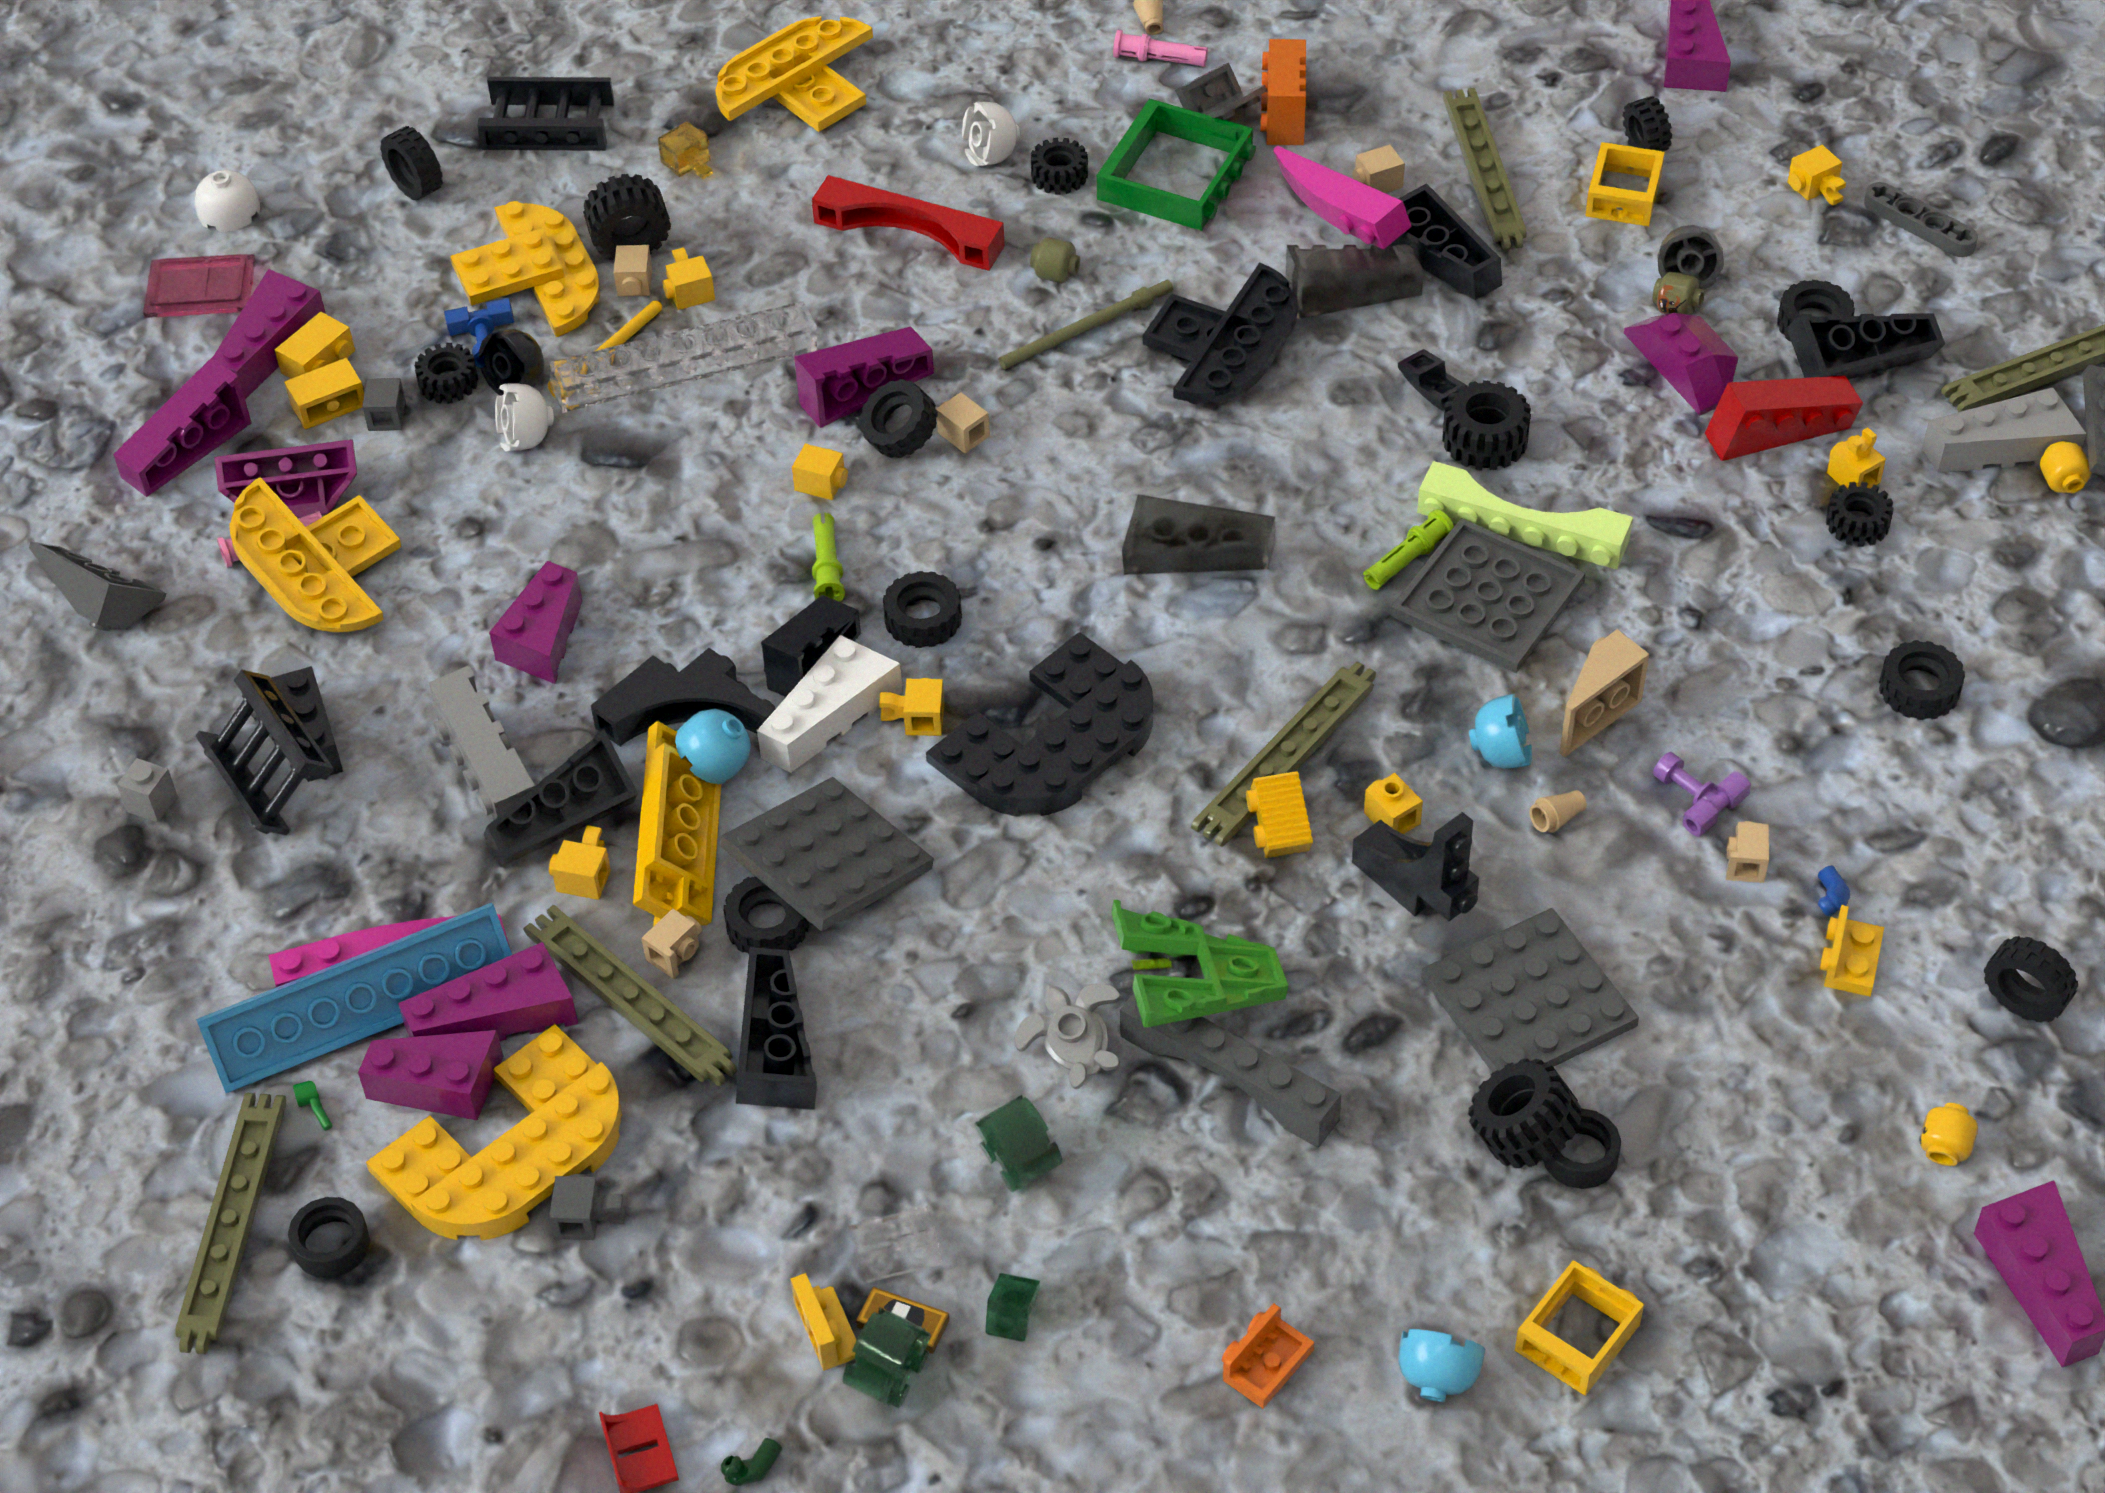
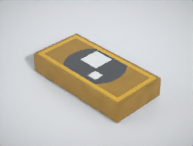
(928, 1317)

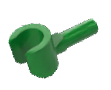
(307, 1094)

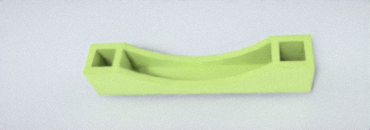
(1588, 535)

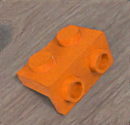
(1265, 1357)

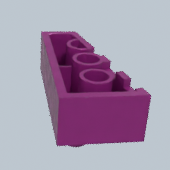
(184, 429)
(503, 996)
(2045, 1270)

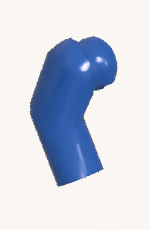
(1837, 891)

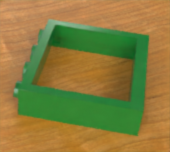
(1187, 125)

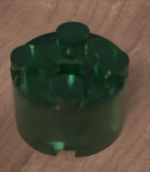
(1019, 1142)
(886, 1356)

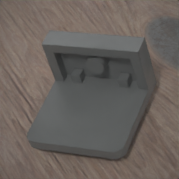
(1218, 94)

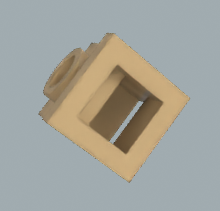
(1748, 852)
(671, 942)

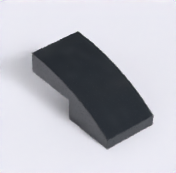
(1429, 377)

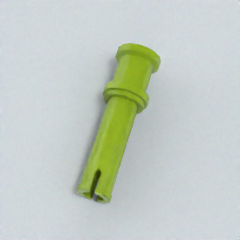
(1419, 541)
(826, 569)

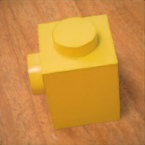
(819, 471)
(1393, 804)

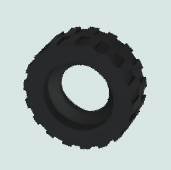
(411, 163)
(1812, 295)
(883, 404)
(926, 630)
(1914, 701)
(744, 935)
(2041, 963)

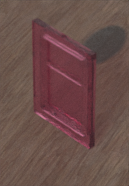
(199, 285)

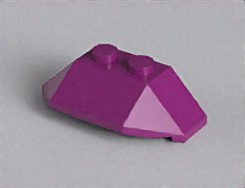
(1687, 356)
(301, 476)

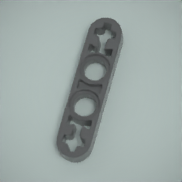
(1952, 237)

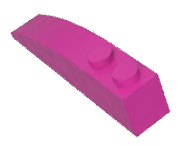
(1344, 201)
(315, 956)

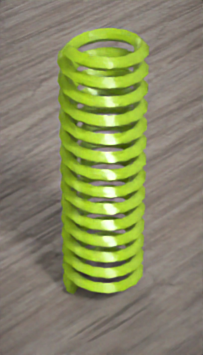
(1155, 963)

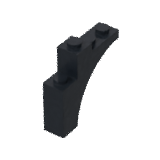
(664, 695)
(1421, 872)

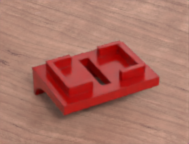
(635, 1431)

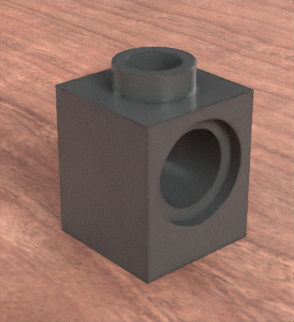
(384, 404)

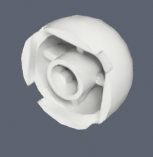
(990, 133)
(226, 201)
(522, 416)

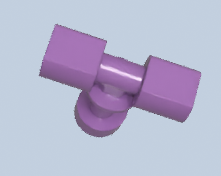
(1708, 798)

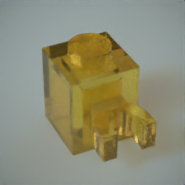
(685, 150)

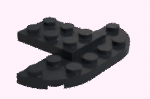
(1230, 346)

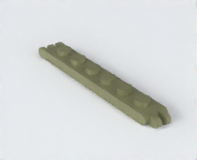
(1485, 168)
(2028, 371)
(1287, 749)
(632, 997)
(229, 1222)

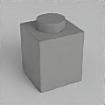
(147, 790)

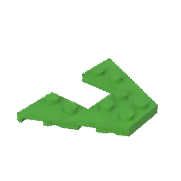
(1234, 969)

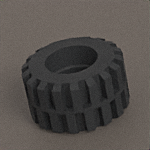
(622, 199)
(1486, 425)
(1524, 1113)

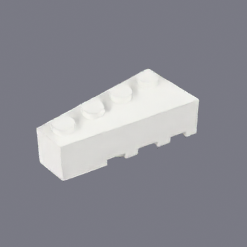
(827, 702)

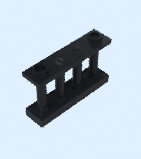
(546, 133)
(290, 742)

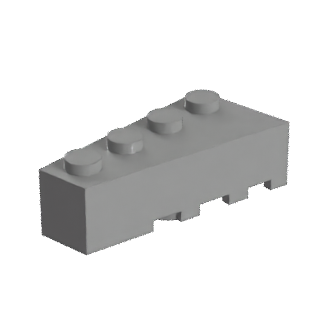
(2001, 433)
(478, 742)

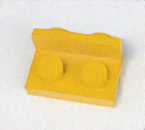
(1853, 954)
(824, 1322)

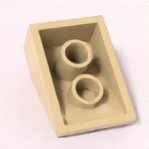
(1605, 689)

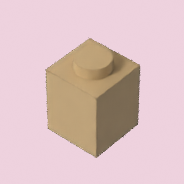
(1380, 169)
(633, 270)
(963, 422)

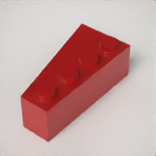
(1780, 412)

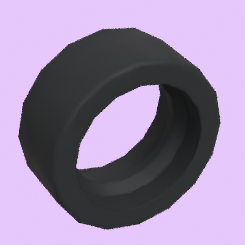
(1589, 1174)
(319, 1213)

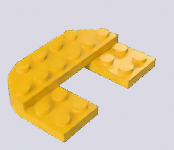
(489, 1194)

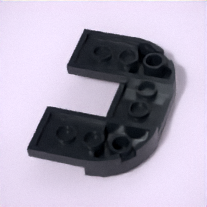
(1104, 721)

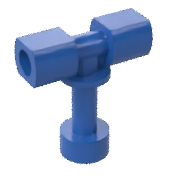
(479, 322)

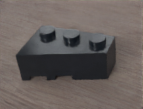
(803, 641)
(304, 697)

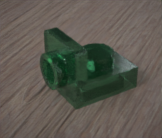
(1011, 1306)

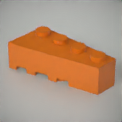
(1286, 92)

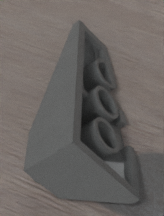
(96, 590)

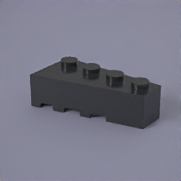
(1862, 343)

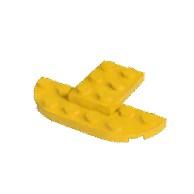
(795, 72)
(538, 254)
(312, 565)

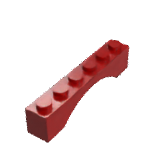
(853, 205)

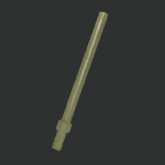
(1139, 299)

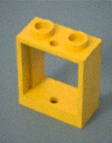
(1636, 205)
(1558, 1356)

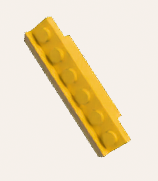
(675, 834)

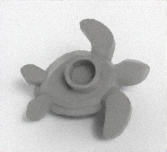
(1074, 1033)

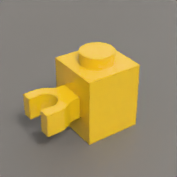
(1817, 174)
(688, 280)
(1856, 460)
(920, 707)
(581, 867)

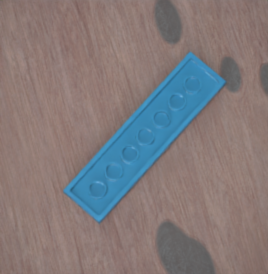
(346, 998)

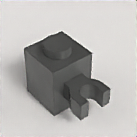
(578, 1207)

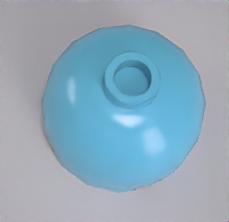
(1502, 733)
(714, 745)
(1439, 1363)

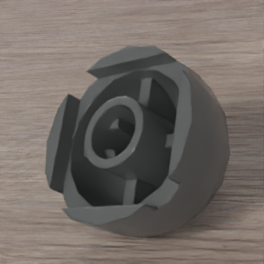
(1692, 252)

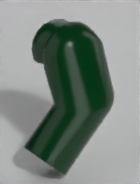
(754, 1469)

